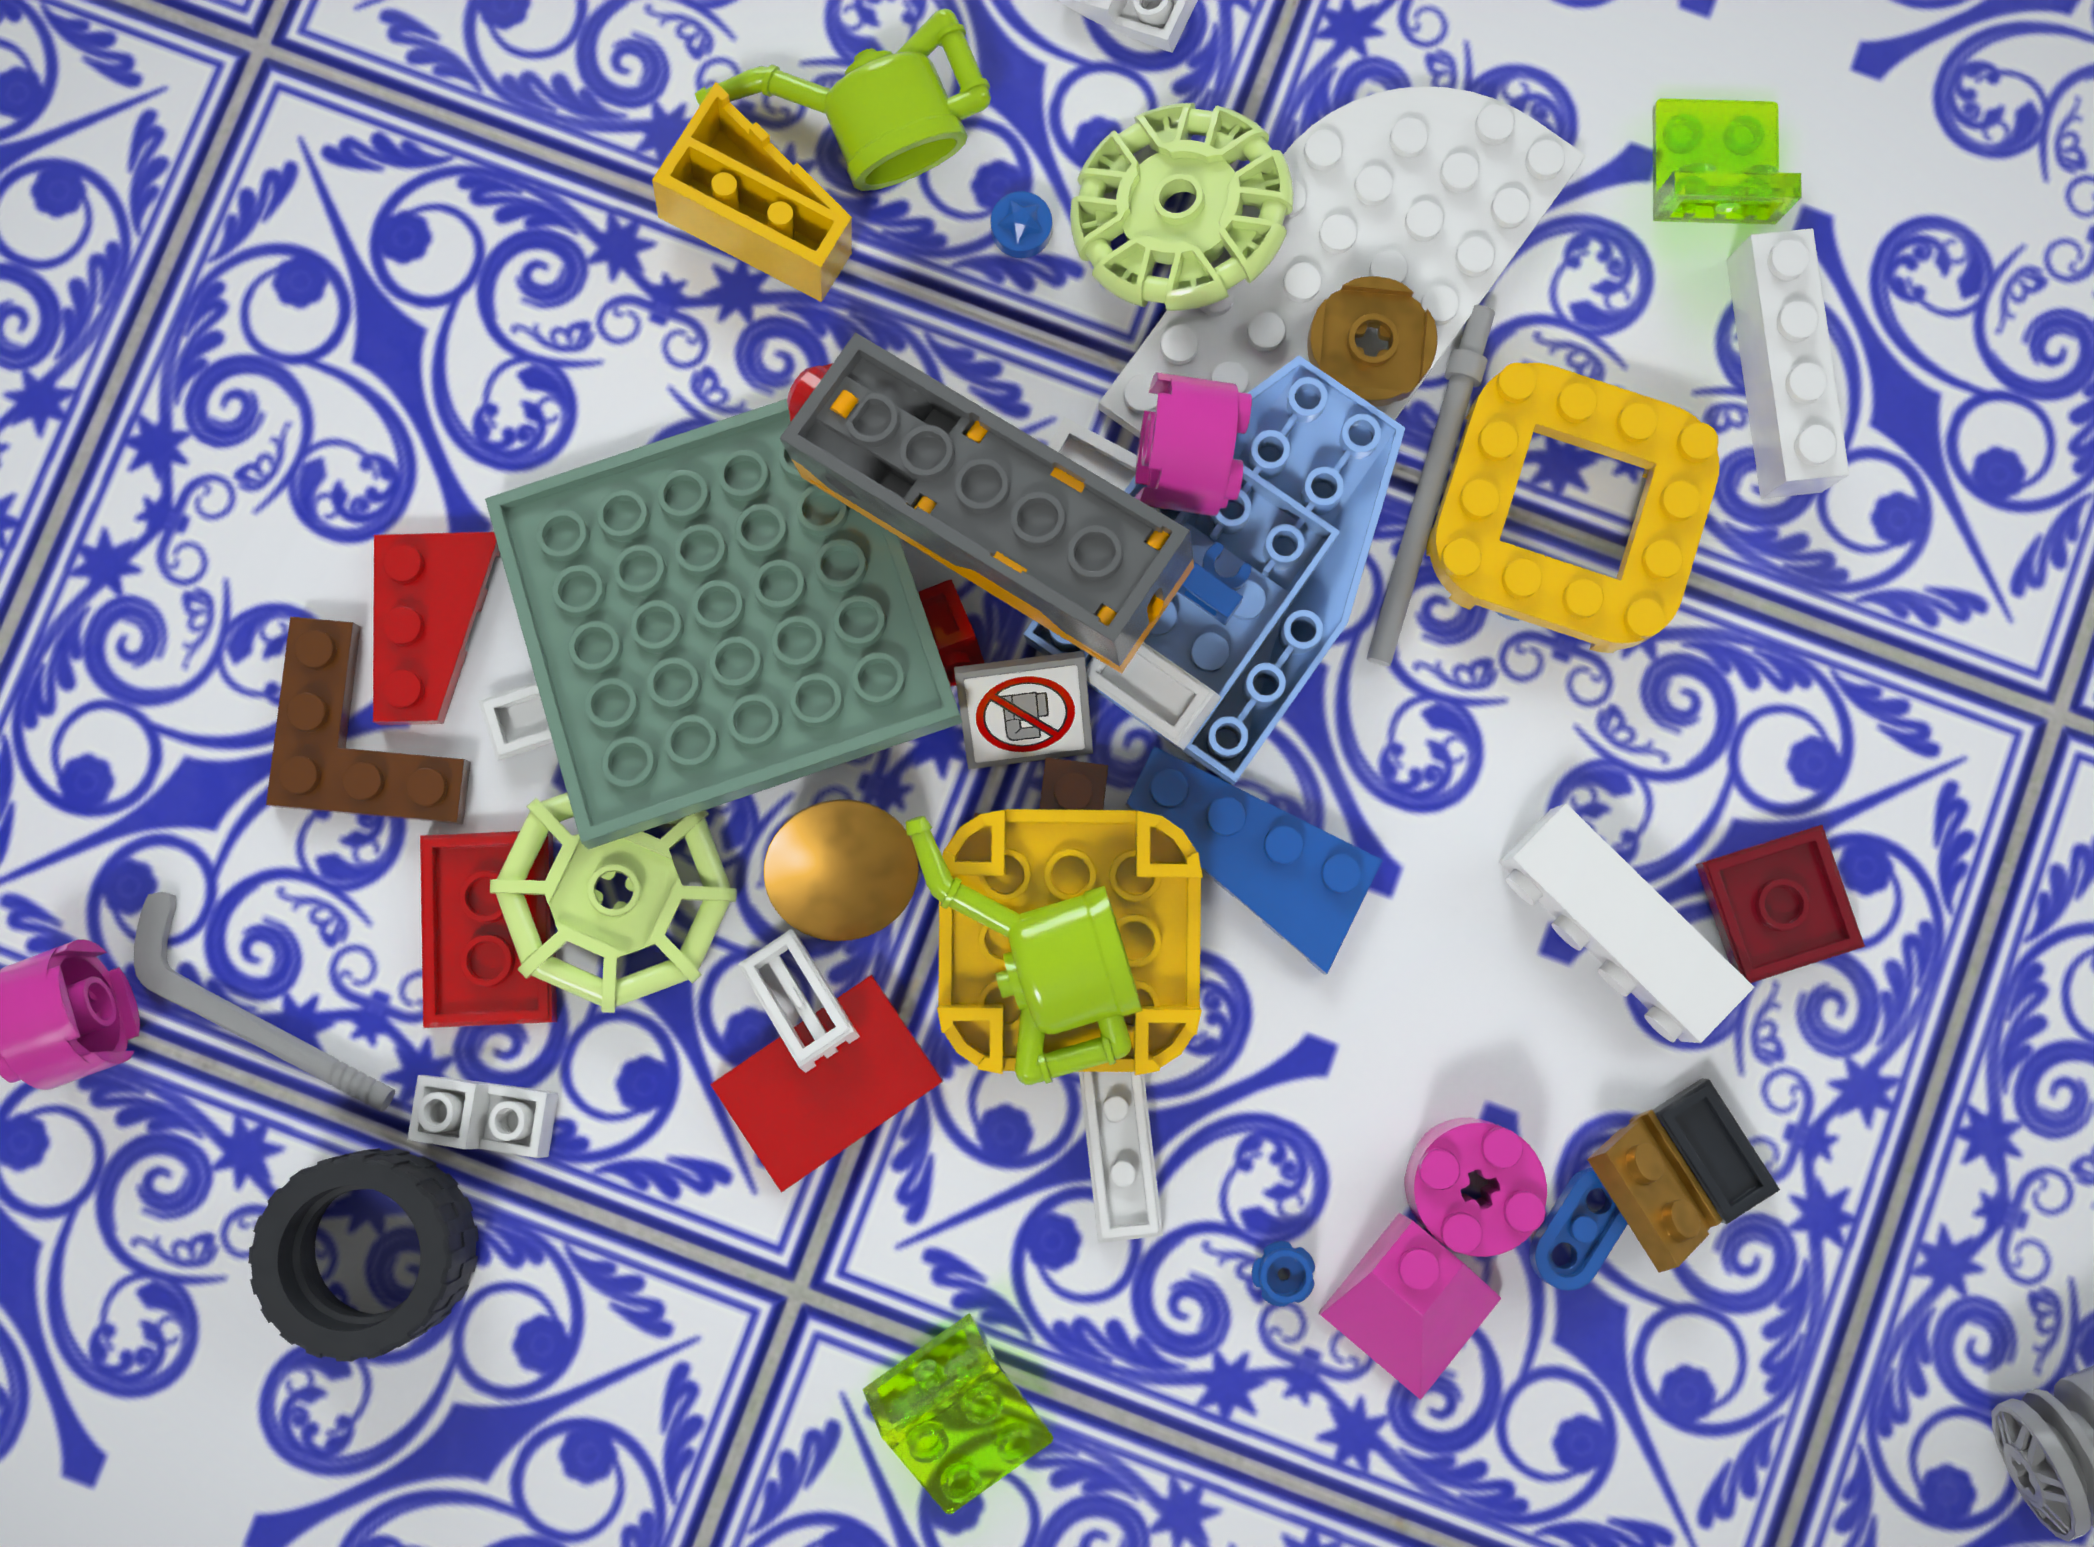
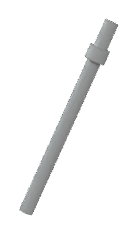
(1464, 372)

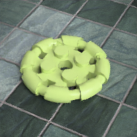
(1185, 238)

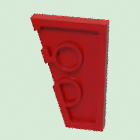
(423, 618)

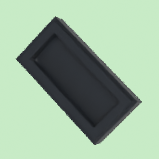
(1716, 1150)

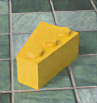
(751, 201)

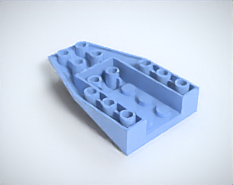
(1305, 524)

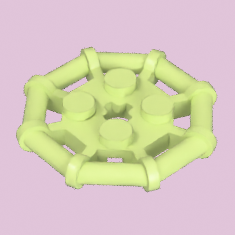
(618, 930)

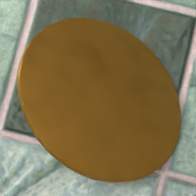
(840, 870)

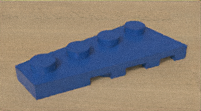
(1274, 863)

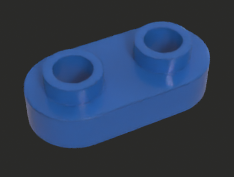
(1586, 1232)

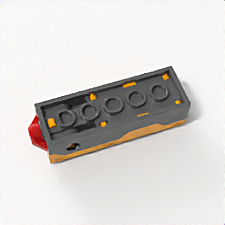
(987, 500)

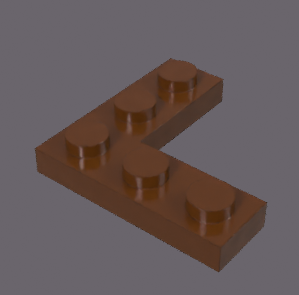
(310, 753)

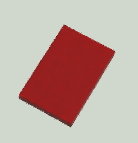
(465, 939)
(809, 1117)

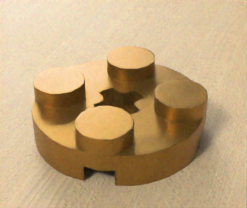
(1399, 320)

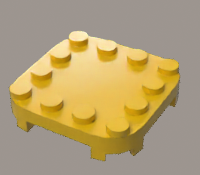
(1056, 855)

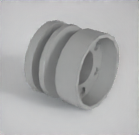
(2051, 1452)

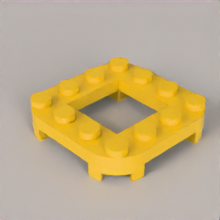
(1679, 487)

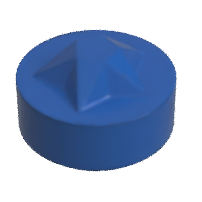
(1021, 224)

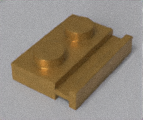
(1655, 1191)

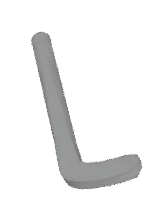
(157, 976)

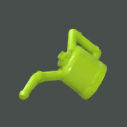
(888, 106)
(1061, 969)

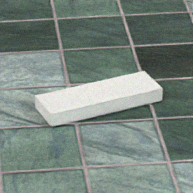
(1120, 1156)

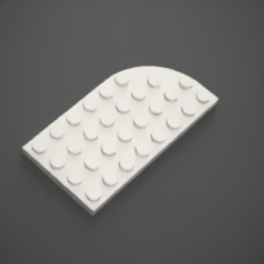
(1389, 187)

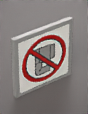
(1024, 709)

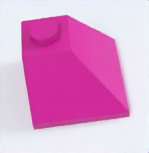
(1410, 1305)

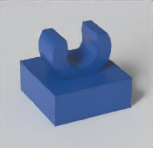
(1213, 592)

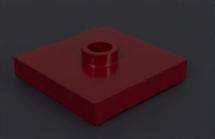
(1780, 904)

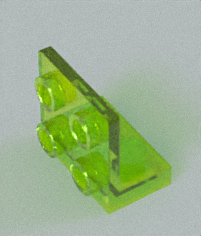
(1719, 163)
(955, 1416)

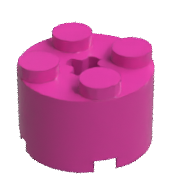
(1191, 444)
(64, 1016)
(1509, 1203)

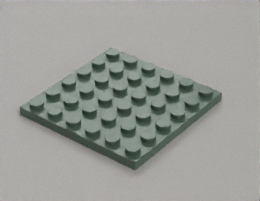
(711, 625)

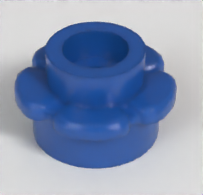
(1296, 1286)

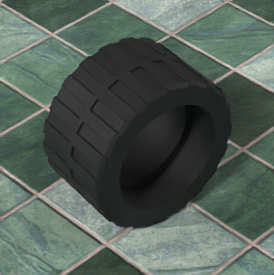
(287, 1269)

